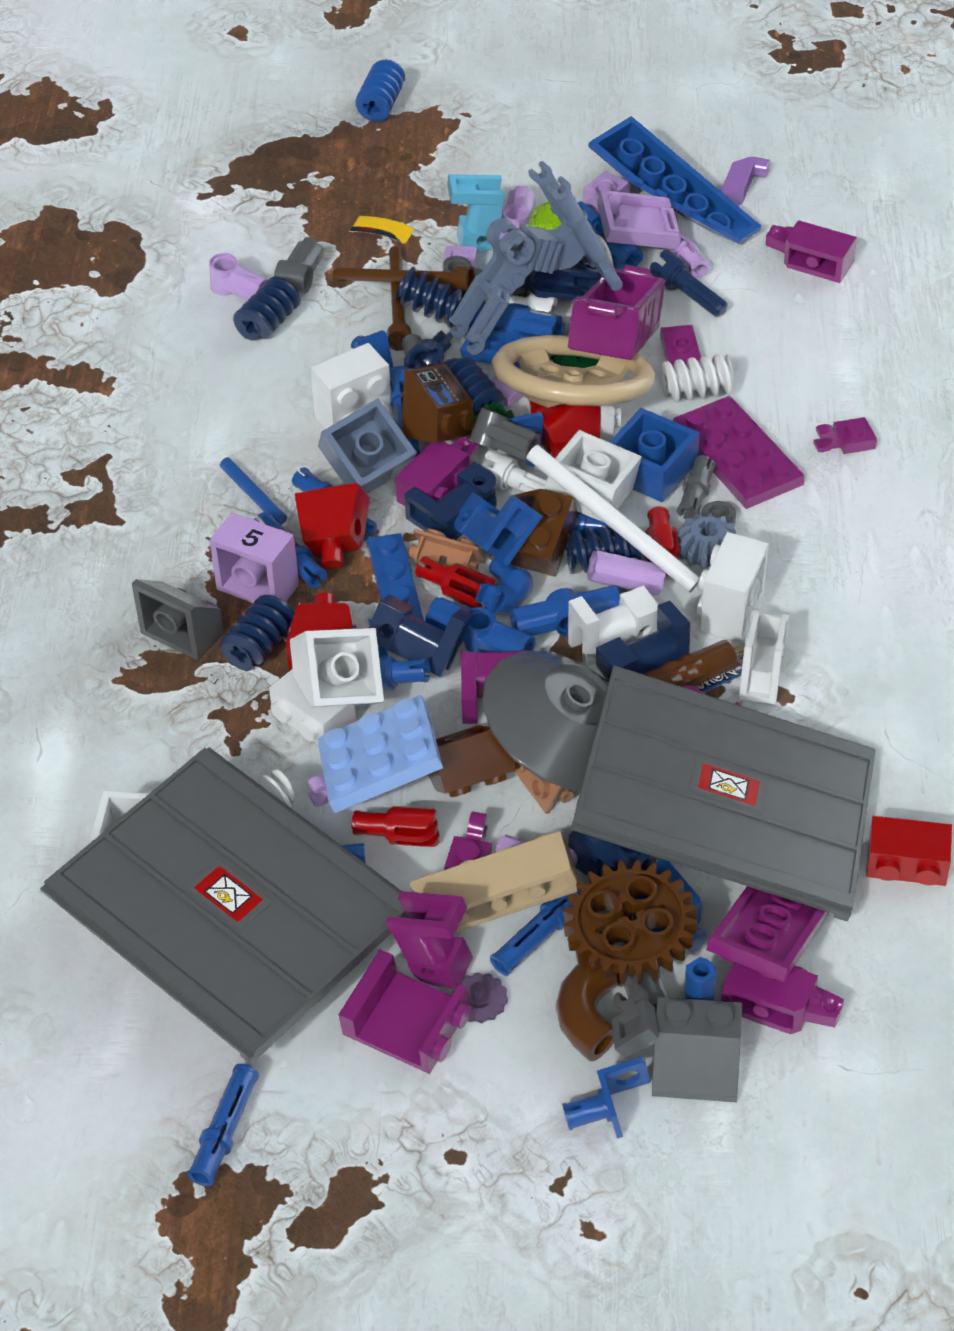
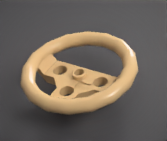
(560, 385)

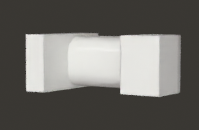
(625, 621)
(763, 657)

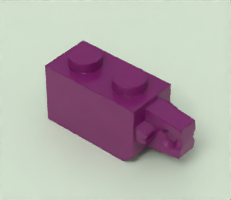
(814, 249)
(436, 468)
(779, 1003)

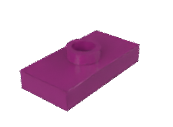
(679, 343)

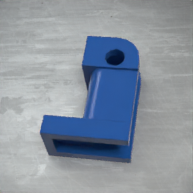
(494, 530)

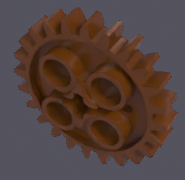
(630, 921)

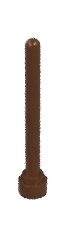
(458, 277)
(398, 328)

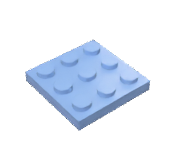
(378, 753)

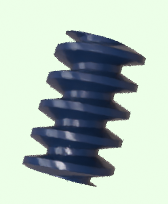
(428, 296)
(266, 309)
(475, 382)
(580, 549)
(257, 632)

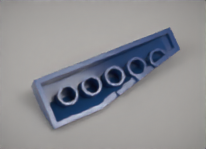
(662, 173)

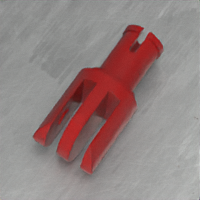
(662, 531)
(455, 581)
(399, 825)

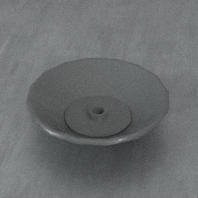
(545, 713)

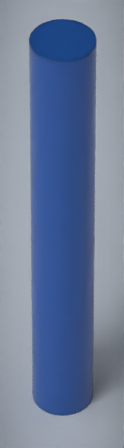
(252, 490)

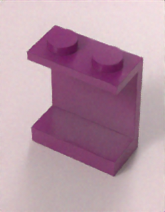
(403, 1015)

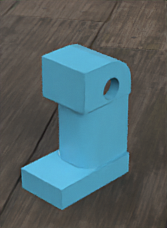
(484, 206)

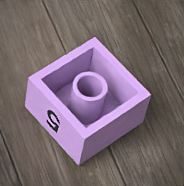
(253, 559)

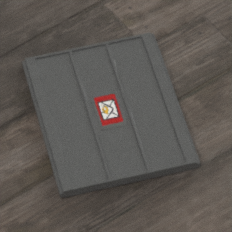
(727, 791)
(228, 901)

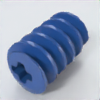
(380, 90)

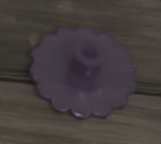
(485, 996)

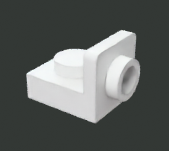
(611, 421)

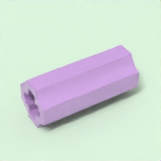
(625, 572)

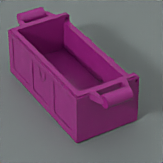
(619, 320)

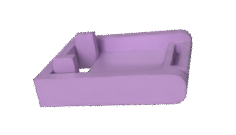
(639, 219)

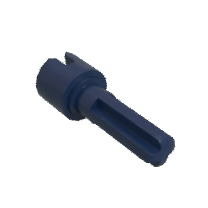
(677, 275)
(429, 350)

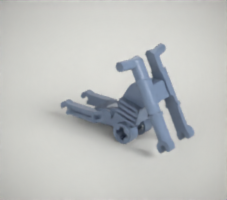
(526, 251)

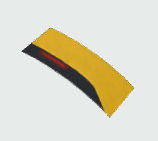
(383, 227)

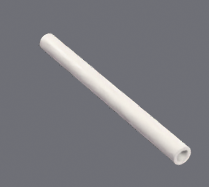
(613, 518)

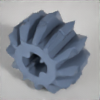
(700, 536)

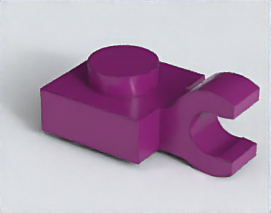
(849, 435)
(473, 845)

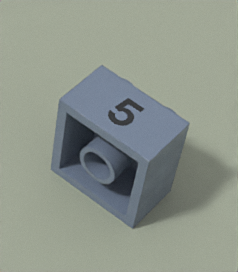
(367, 447)

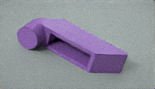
(741, 177)

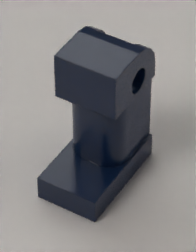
(563, 283)
(441, 514)
(417, 639)
(650, 651)

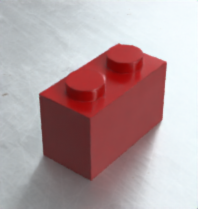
(909, 850)

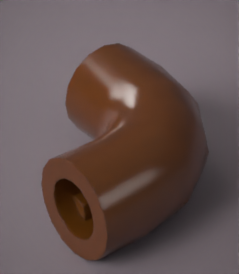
(579, 1013)

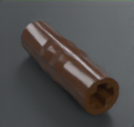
(698, 666)

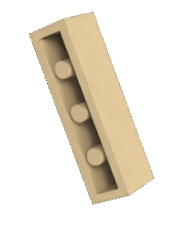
(506, 879)

